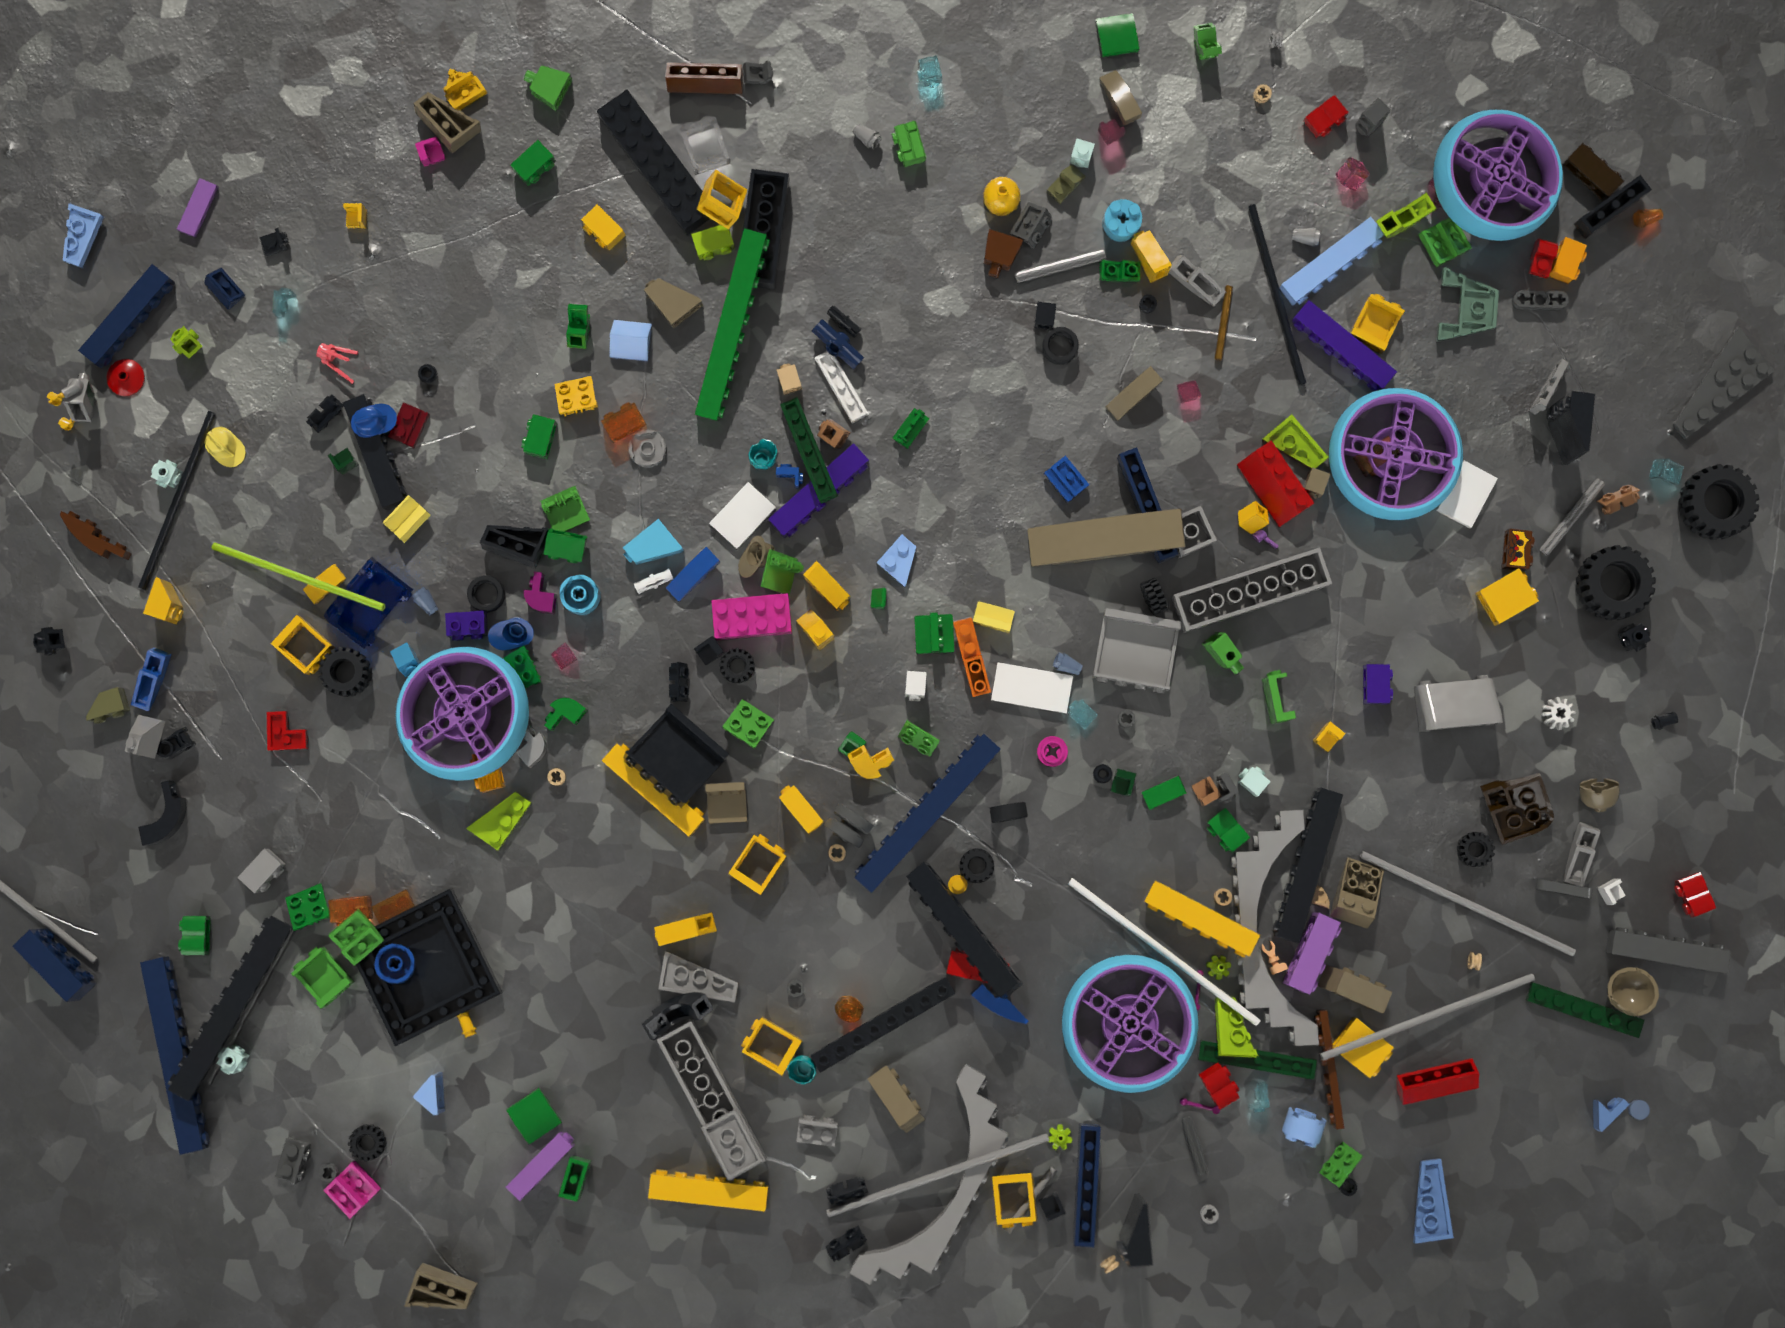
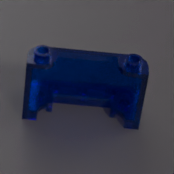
(360, 620)

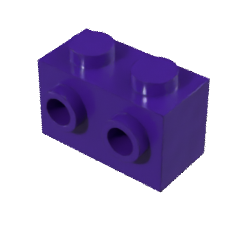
(466, 624)
(1377, 684)

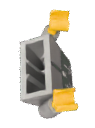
(77, 399)

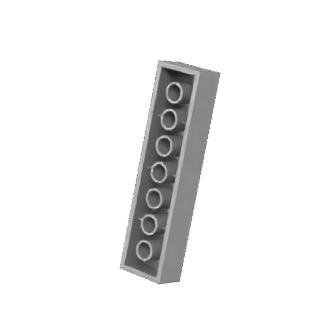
(1251, 590)
(701, 1076)

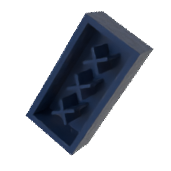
(54, 964)

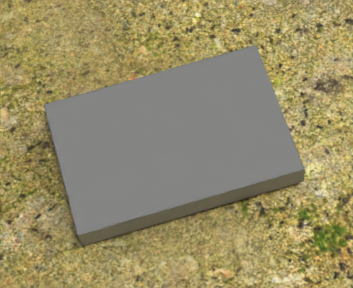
(732, 1144)

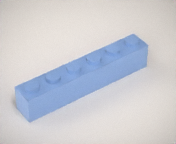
(1332, 261)

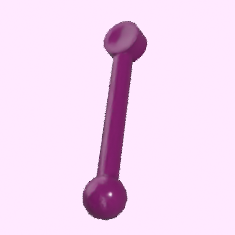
(1198, 991)
(1215, 1109)

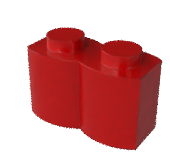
(1326, 116)
(1695, 895)
(1219, 1085)

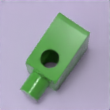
(549, 85)
(1218, 646)

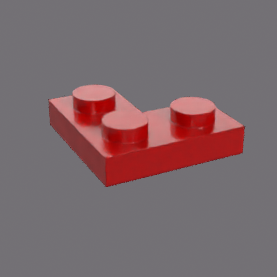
(280, 737)

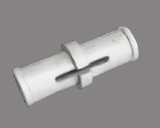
(653, 581)

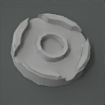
(647, 448)

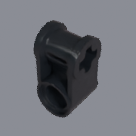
(178, 742)

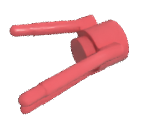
(329, 352)

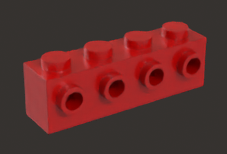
(1437, 1081)

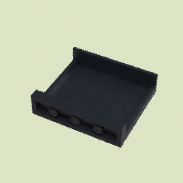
(675, 756)

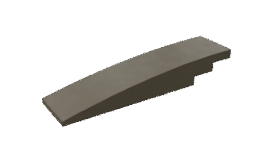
(1106, 537)

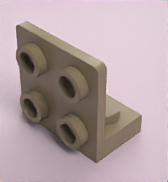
(726, 802)

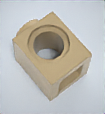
(789, 378)

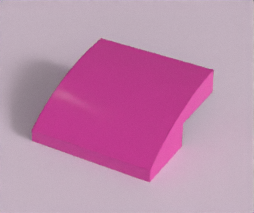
(352, 1189)

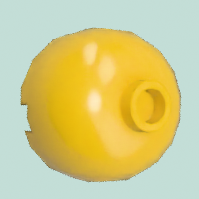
(1001, 196)

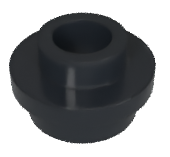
(423, 369)
(1107, 769)

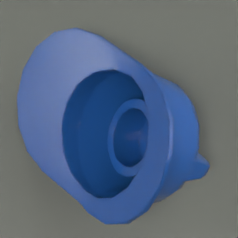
(373, 420)
(510, 634)

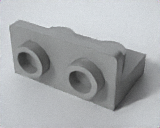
(817, 1131)

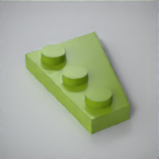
(1297, 443)
(500, 821)
(1231, 1032)

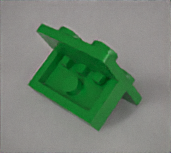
(934, 633)

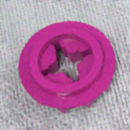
(1061, 752)

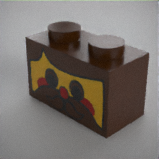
(1517, 549)

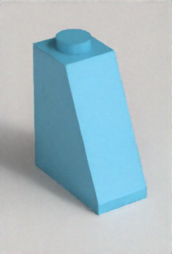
(652, 544)

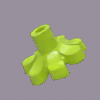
(1215, 964)
(1056, 1133)

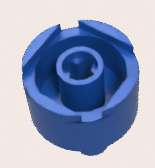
(384, 960)

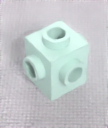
(166, 474)
(238, 1056)

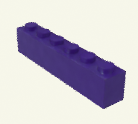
(1343, 346)
(806, 502)

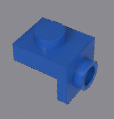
(788, 471)

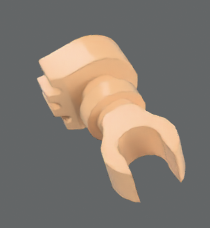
(1273, 959)

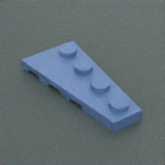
(1432, 1207)

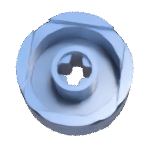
(1303, 1126)

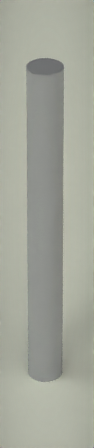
(1038, 1189)

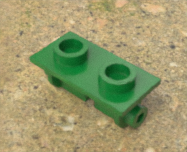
(911, 428)

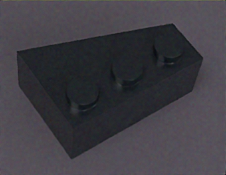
(517, 544)

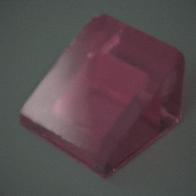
(1188, 391)
(564, 656)

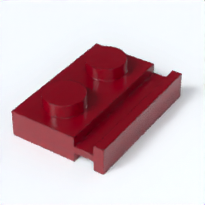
(409, 425)

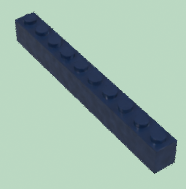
(927, 813)
(172, 1047)

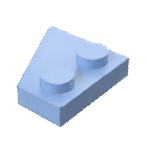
(898, 559)

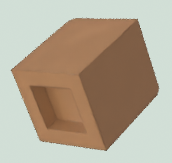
(1206, 791)

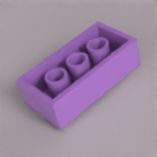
(1311, 953)

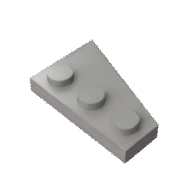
(1549, 387)

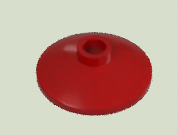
(131, 383)

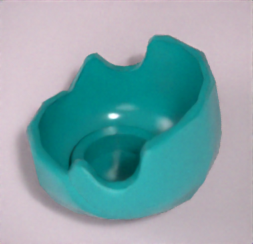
(763, 454)
(802, 1069)

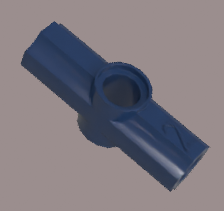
(837, 344)

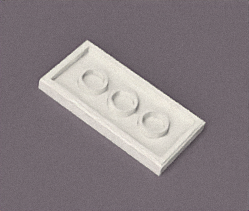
(1032, 688)

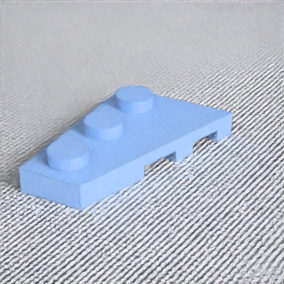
(82, 231)

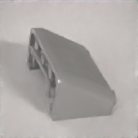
(1457, 704)

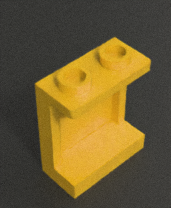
(1377, 322)
(1507, 596)
(1367, 1057)

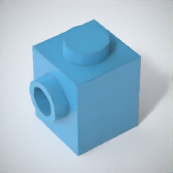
(405, 659)

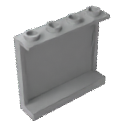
(1136, 650)

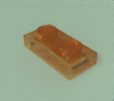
(393, 906)

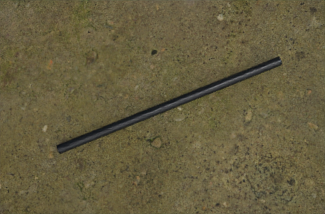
(1277, 294)
(176, 500)

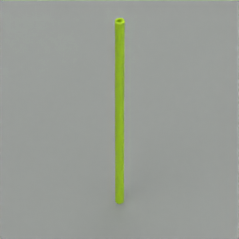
(298, 576)

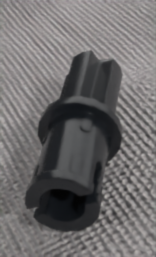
(844, 321)

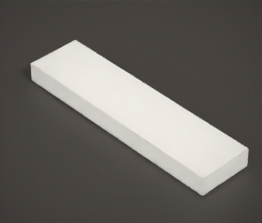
(841, 386)

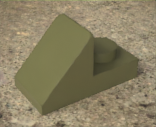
(1066, 183)

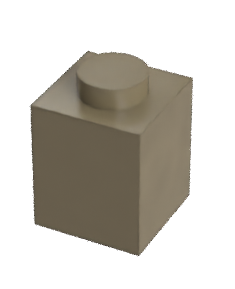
(1316, 483)

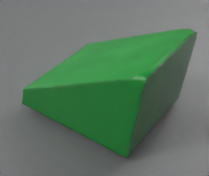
(878, 598)
(851, 743)

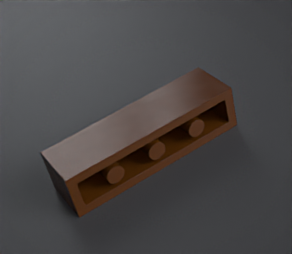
(704, 78)

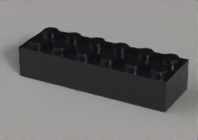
(766, 215)

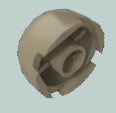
(1599, 794)

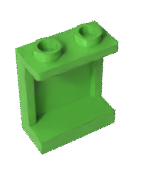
(1273, 698)
(322, 976)

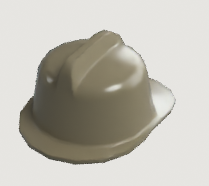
(754, 557)

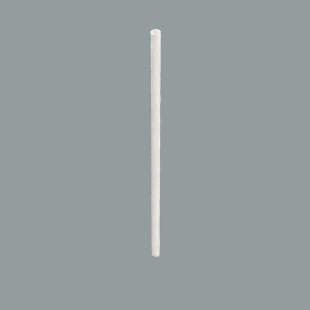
(1164, 952)

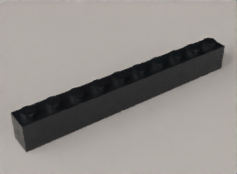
(230, 1008)

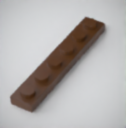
(1330, 1076)

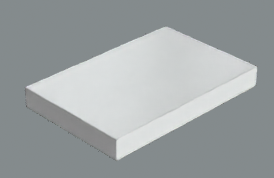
(1468, 495)
(742, 515)

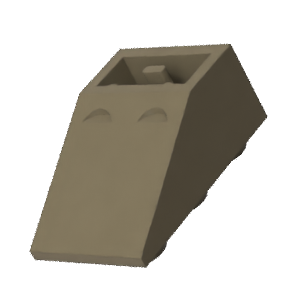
(1357, 893)

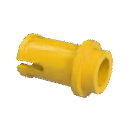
(466, 1024)

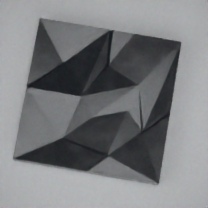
(448, 971)

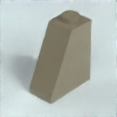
(672, 301)

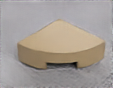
(1320, 898)

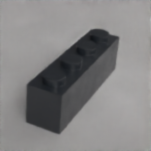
(1612, 206)

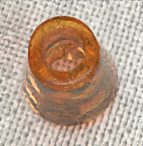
(1645, 217)

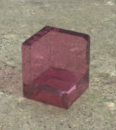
(1111, 131)
(1352, 174)

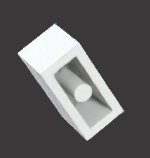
(915, 685)

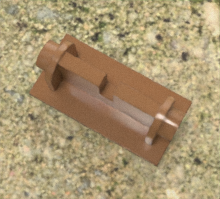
(1627, 495)

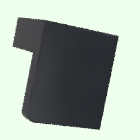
(1045, 315)
(709, 650)
(1052, 1206)

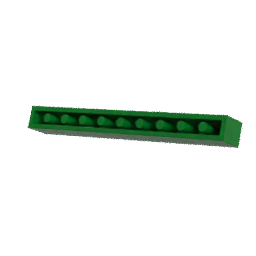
(731, 324)

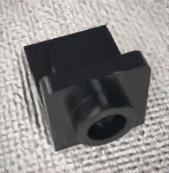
(274, 242)

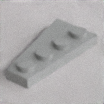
(685, 977)

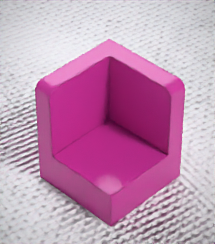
(430, 151)

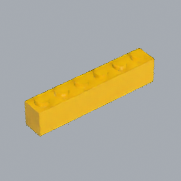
(684, 818)
(1202, 918)
(708, 1191)

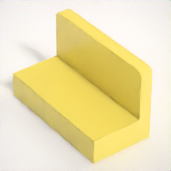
(406, 518)
(993, 617)

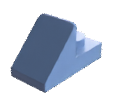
(1605, 1116)

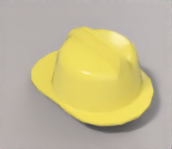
(225, 447)

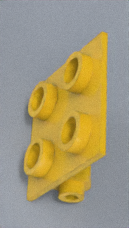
(575, 396)

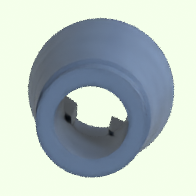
(425, 601)
(1067, 664)

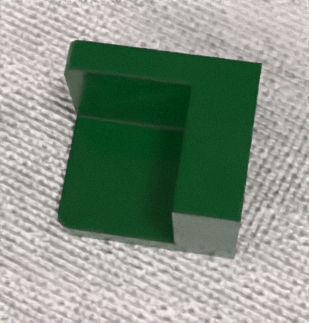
(343, 461)
(1123, 782)

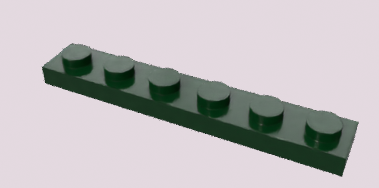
(809, 450)
(1584, 1010)
(1264, 1061)

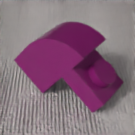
(538, 600)

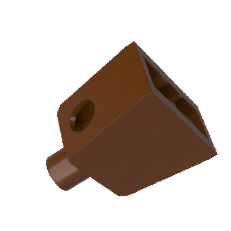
(1001, 252)

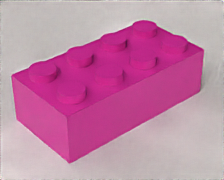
(751, 616)

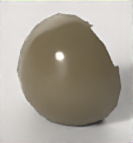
(1633, 991)

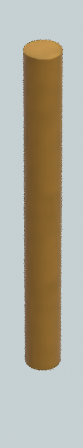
(1223, 323)

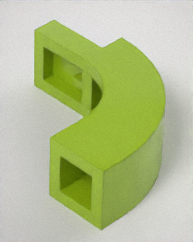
(1406, 217)

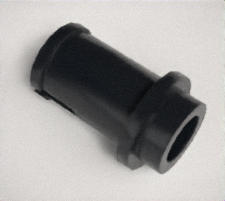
(1659, 722)

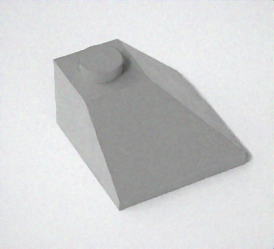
(145, 736)

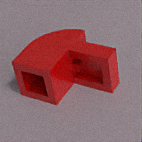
(1542, 257)

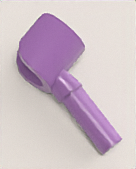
(1261, 535)

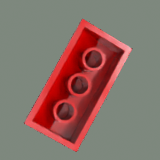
(1275, 484)

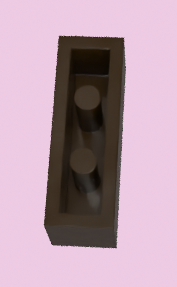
(1593, 172)

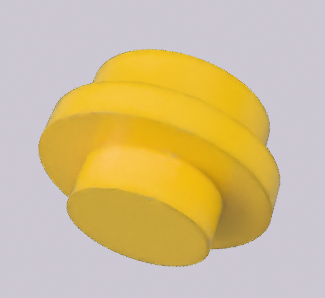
(957, 884)

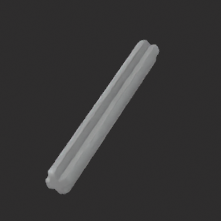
(1060, 265)
(1572, 517)

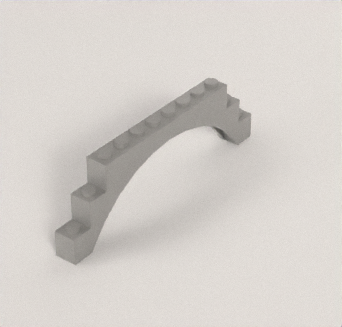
(1256, 983)
(927, 1245)

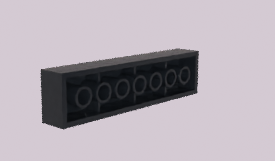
(654, 160)

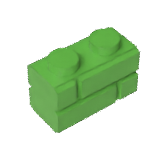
(909, 144)

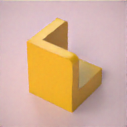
(355, 215)
(1253, 517)
(1328, 736)

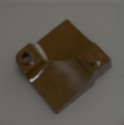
(1518, 807)

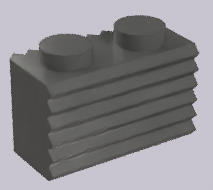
(1372, 117)

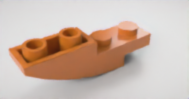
(971, 657)

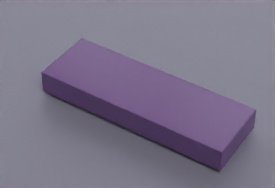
(197, 208)

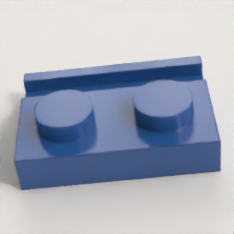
(1066, 479)

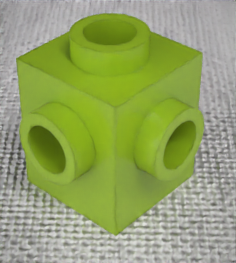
(185, 342)

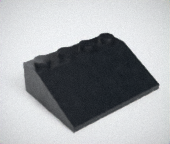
(1572, 424)
(1135, 1235)

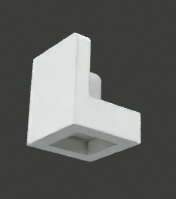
(1611, 891)

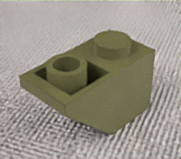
(108, 704)

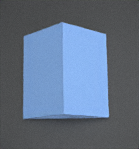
(630, 340)
(432, 1094)

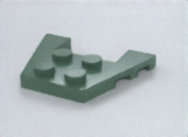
(1476, 307)

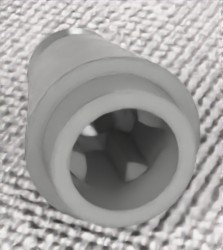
(867, 136)
(1307, 236)

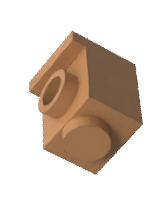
(840, 436)

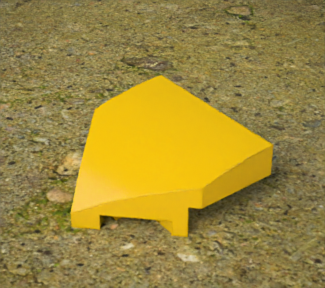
(463, 89)

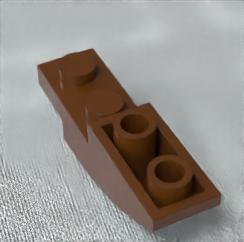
(91, 538)

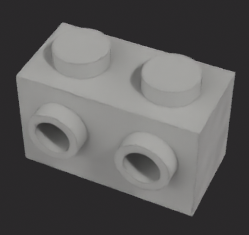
(262, 871)

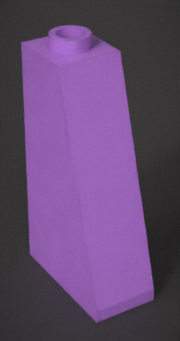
(541, 1165)

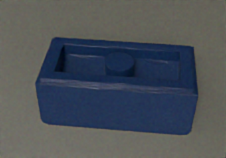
(224, 288)

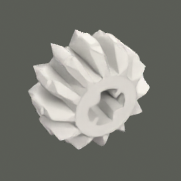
(1564, 717)

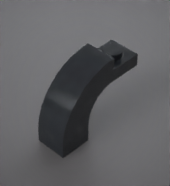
(169, 821)
(682, 1007)

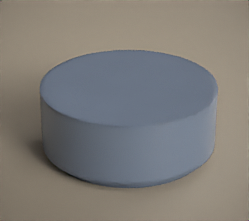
(1638, 1109)

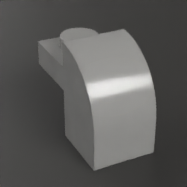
(535, 748)

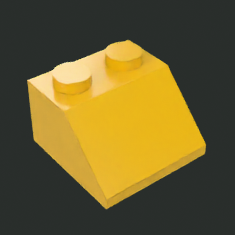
(164, 602)

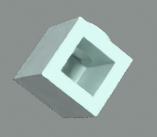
(1082, 153)
(1253, 780)

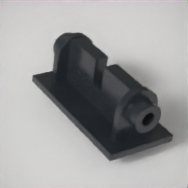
(319, 420)
(679, 673)
(840, 1195)
(838, 1247)

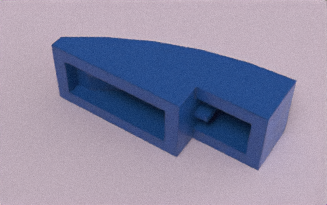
(693, 574)
(150, 678)
(998, 1005)

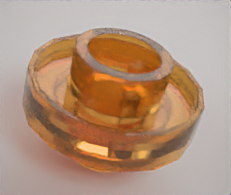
(849, 1009)

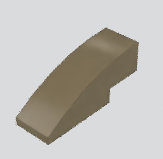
(1120, 97)
(1134, 393)

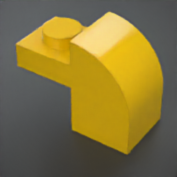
(869, 766)

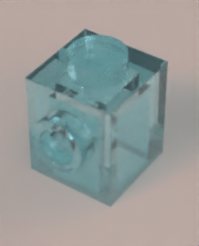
(929, 71)

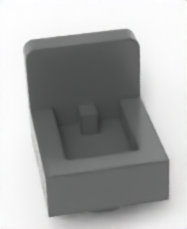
(757, 73)

